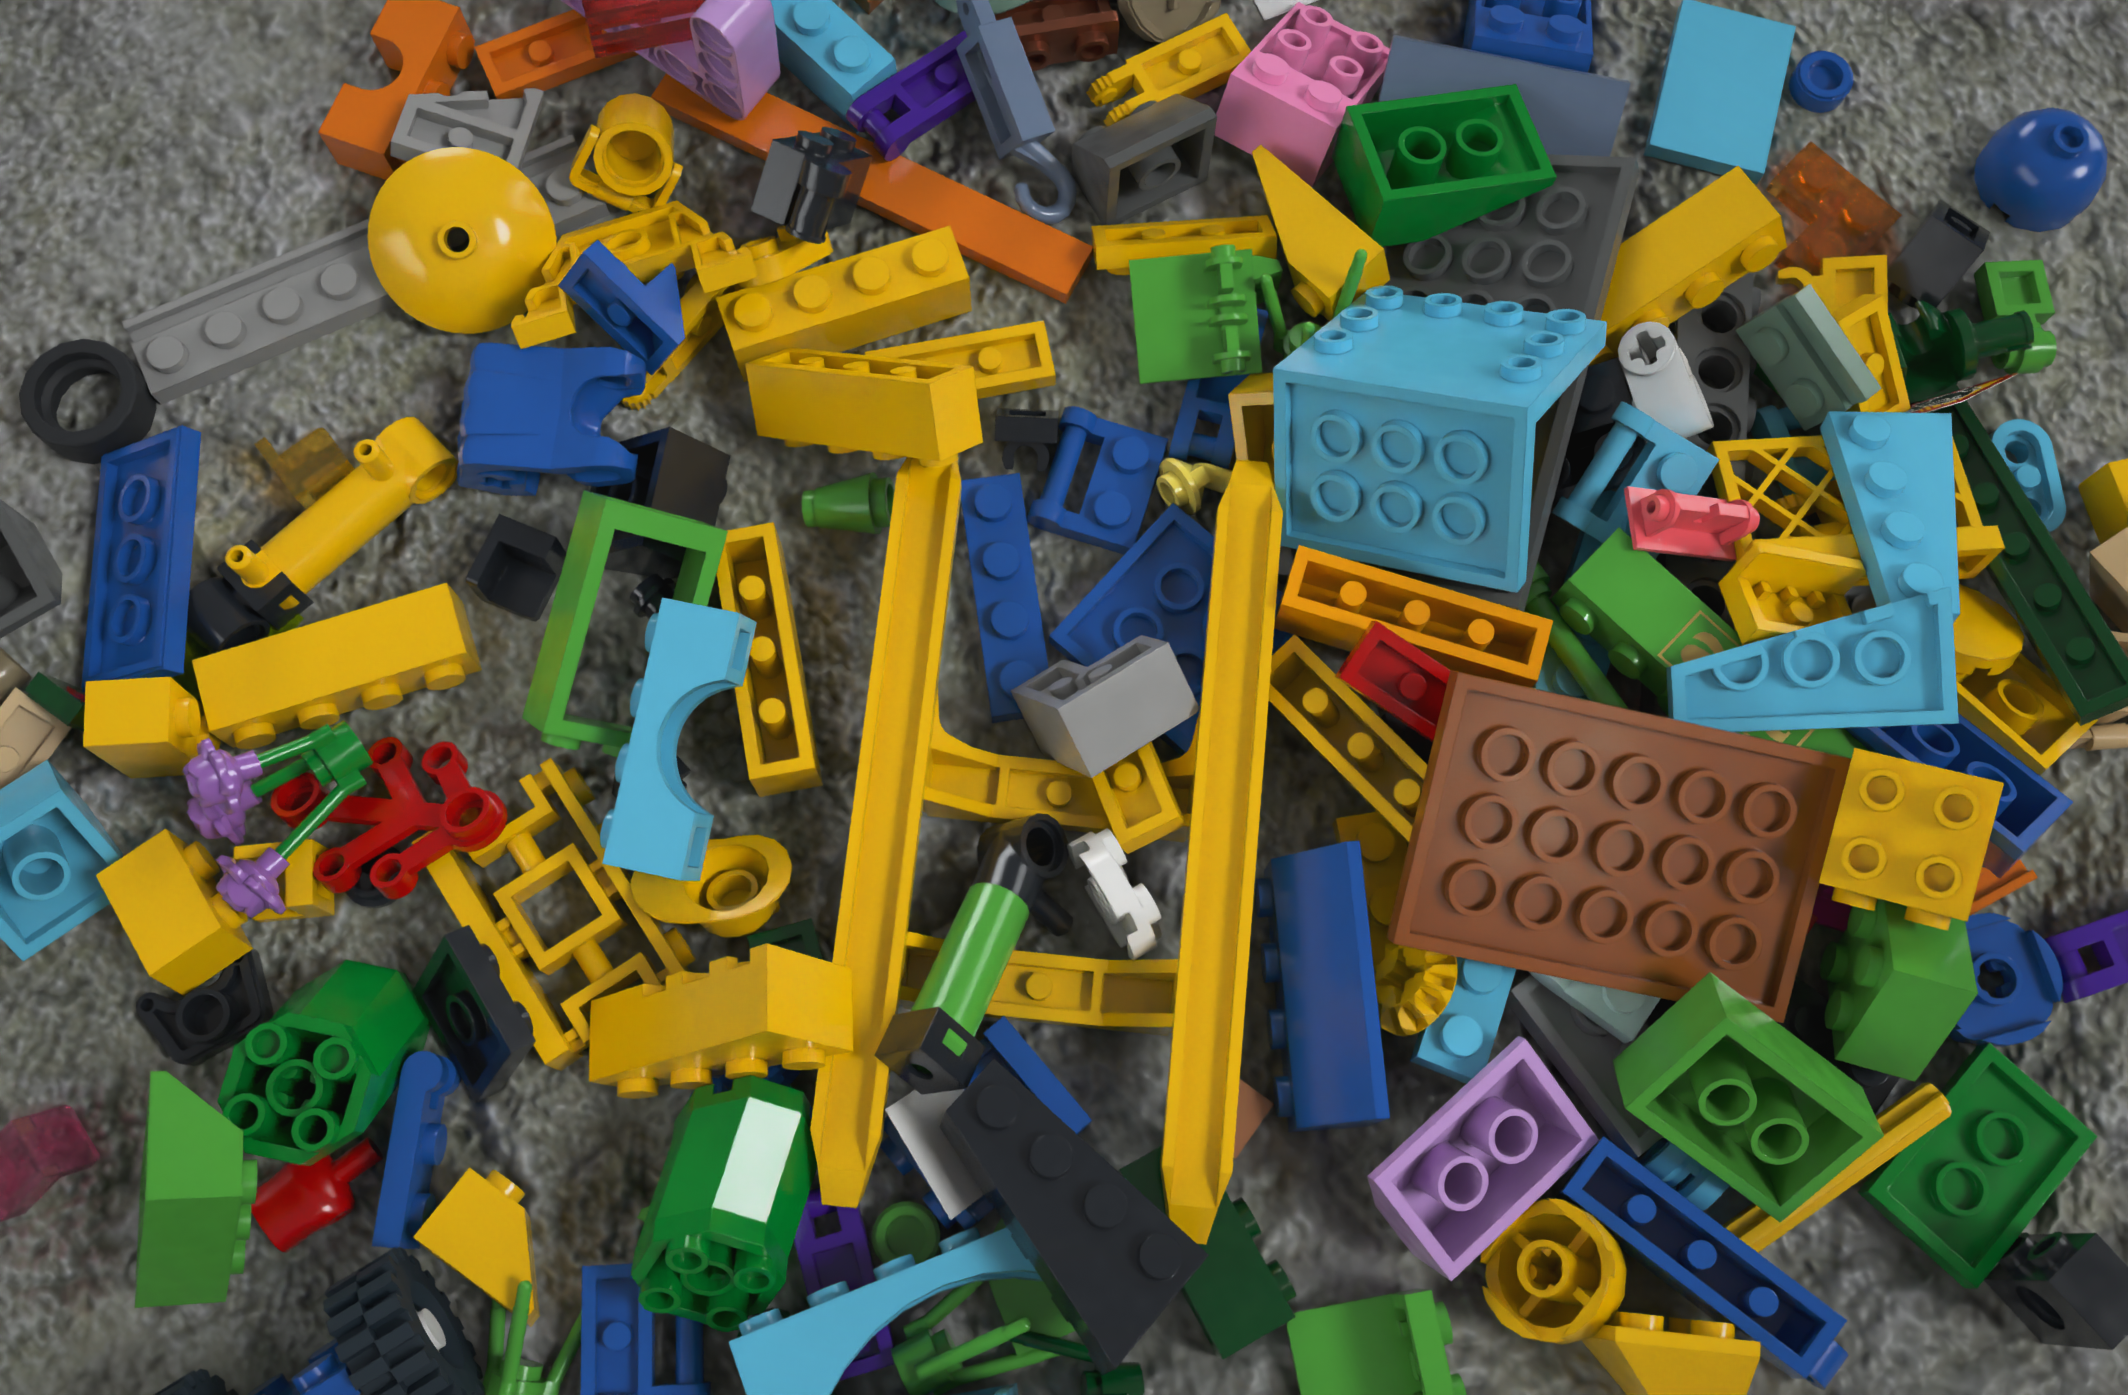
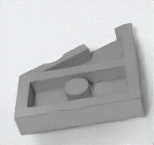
(467, 121)

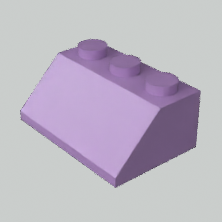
(1480, 1160)

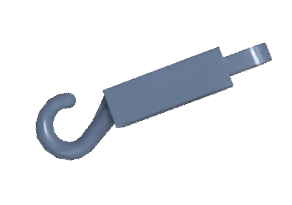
(1012, 104)

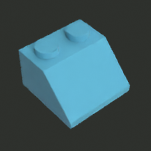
(48, 860)

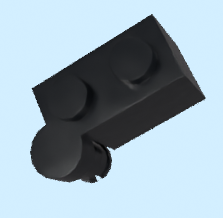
(812, 182)

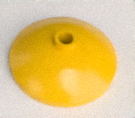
(507, 234)

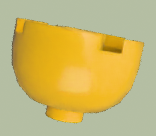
(1555, 1274)

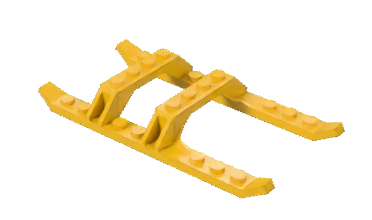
(918, 767)

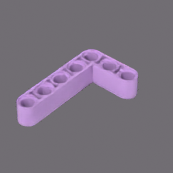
(730, 54)

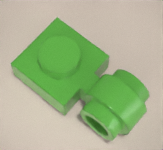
(2015, 287)

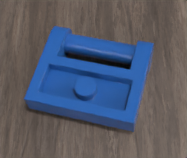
(1117, 489)
(621, 1340)

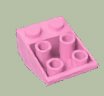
(1298, 87)

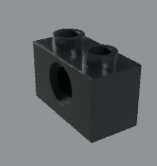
(2065, 1288)

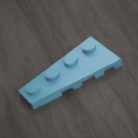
(1898, 498)
(1843, 673)

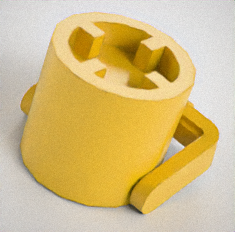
(630, 155)

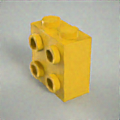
(1910, 837)

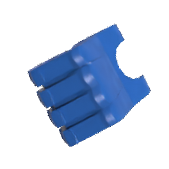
(544, 415)

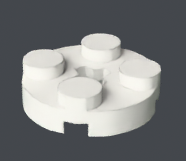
(1125, 910)

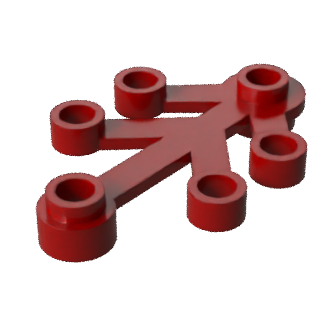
(464, 822)

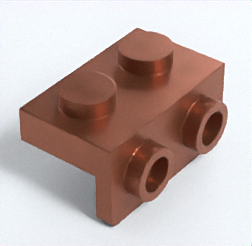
(1065, 30)

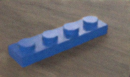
(1003, 588)

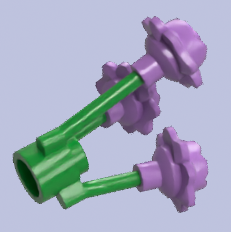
(224, 793)

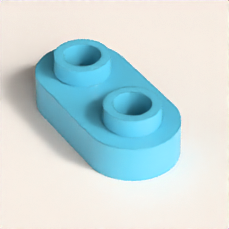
(2035, 469)

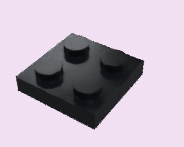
(474, 1013)

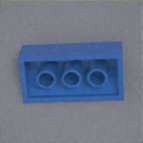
(2027, 800)
(1322, 990)

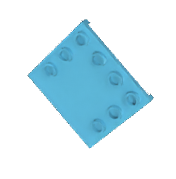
(1417, 431)

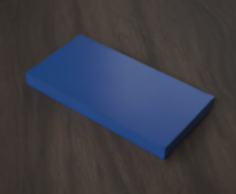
(142, 559)

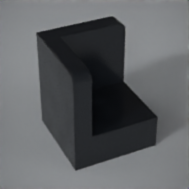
(517, 568)

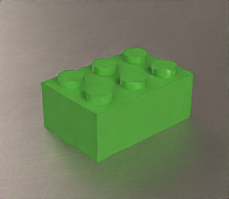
(1745, 1098)

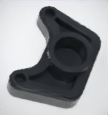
(211, 1016)

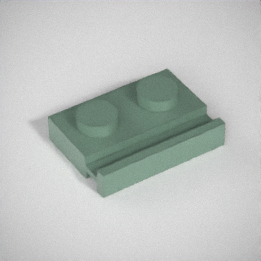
(1808, 357)

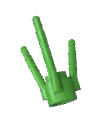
(1288, 341)
(934, 1363)
(512, 1373)

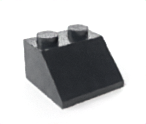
(670, 476)

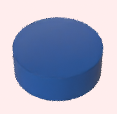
(1821, 81)

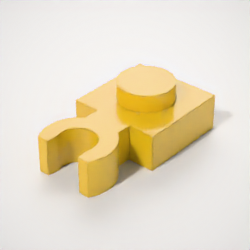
(1841, 279)

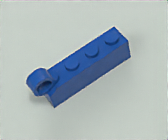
(1708, 1264)

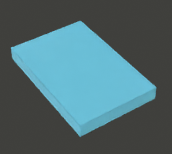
(1720, 90)

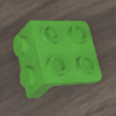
(1374, 1347)

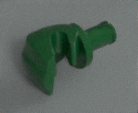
(1946, 346)

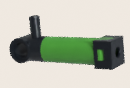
(936, 1041)

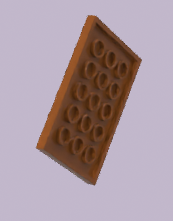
(1615, 845)

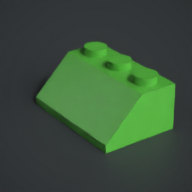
(190, 1199)

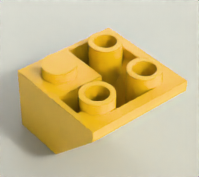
(1687, 1360)

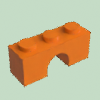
(429, 48)

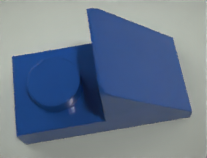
(635, 315)

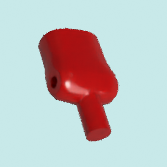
(311, 1197)

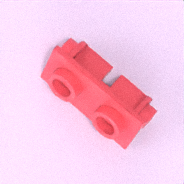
(1687, 523)

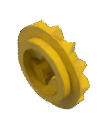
(1423, 995)

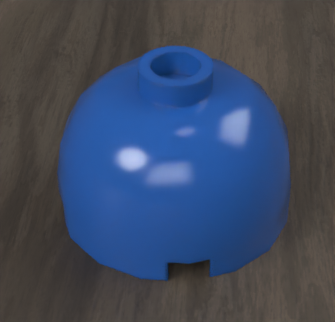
(2042, 168)

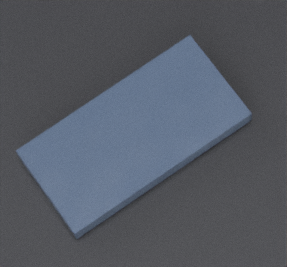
(1568, 107)

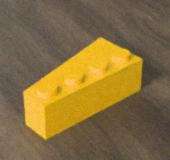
(722, 1022)

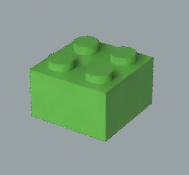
(1895, 989)

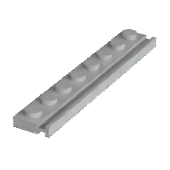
(306, 293)

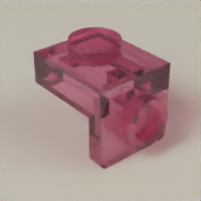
(37, 1154)

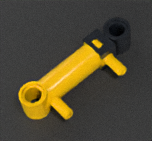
(273, 580)

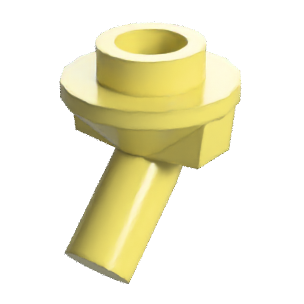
(1185, 483)

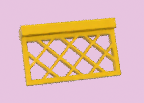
(1975, 543)

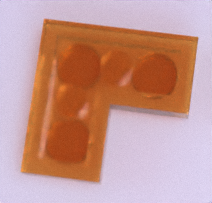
(1840, 210)

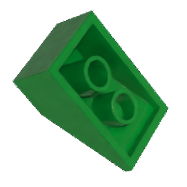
(1437, 161)

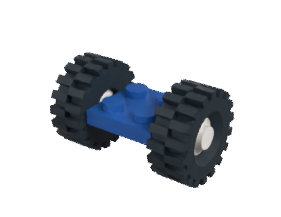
(389, 1340)

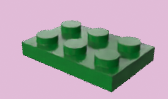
(1982, 1170)

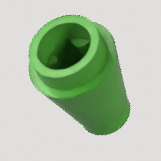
(851, 504)

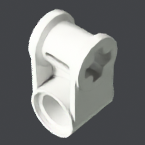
(1667, 386)

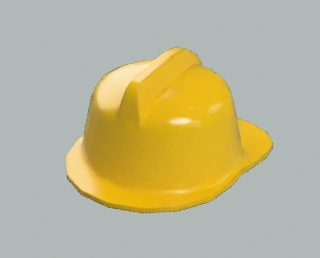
(735, 890)

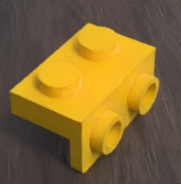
(1786, 590)

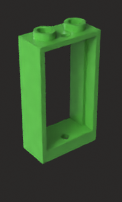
(575, 601)

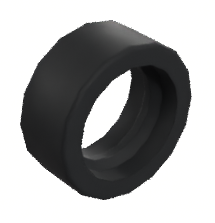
(67, 364)

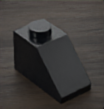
(1936, 256)

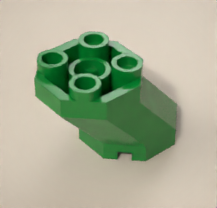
(323, 1063)
(727, 1204)

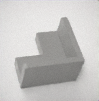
(1106, 709)

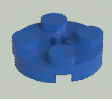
(2029, 986)

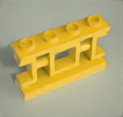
(517, 938)

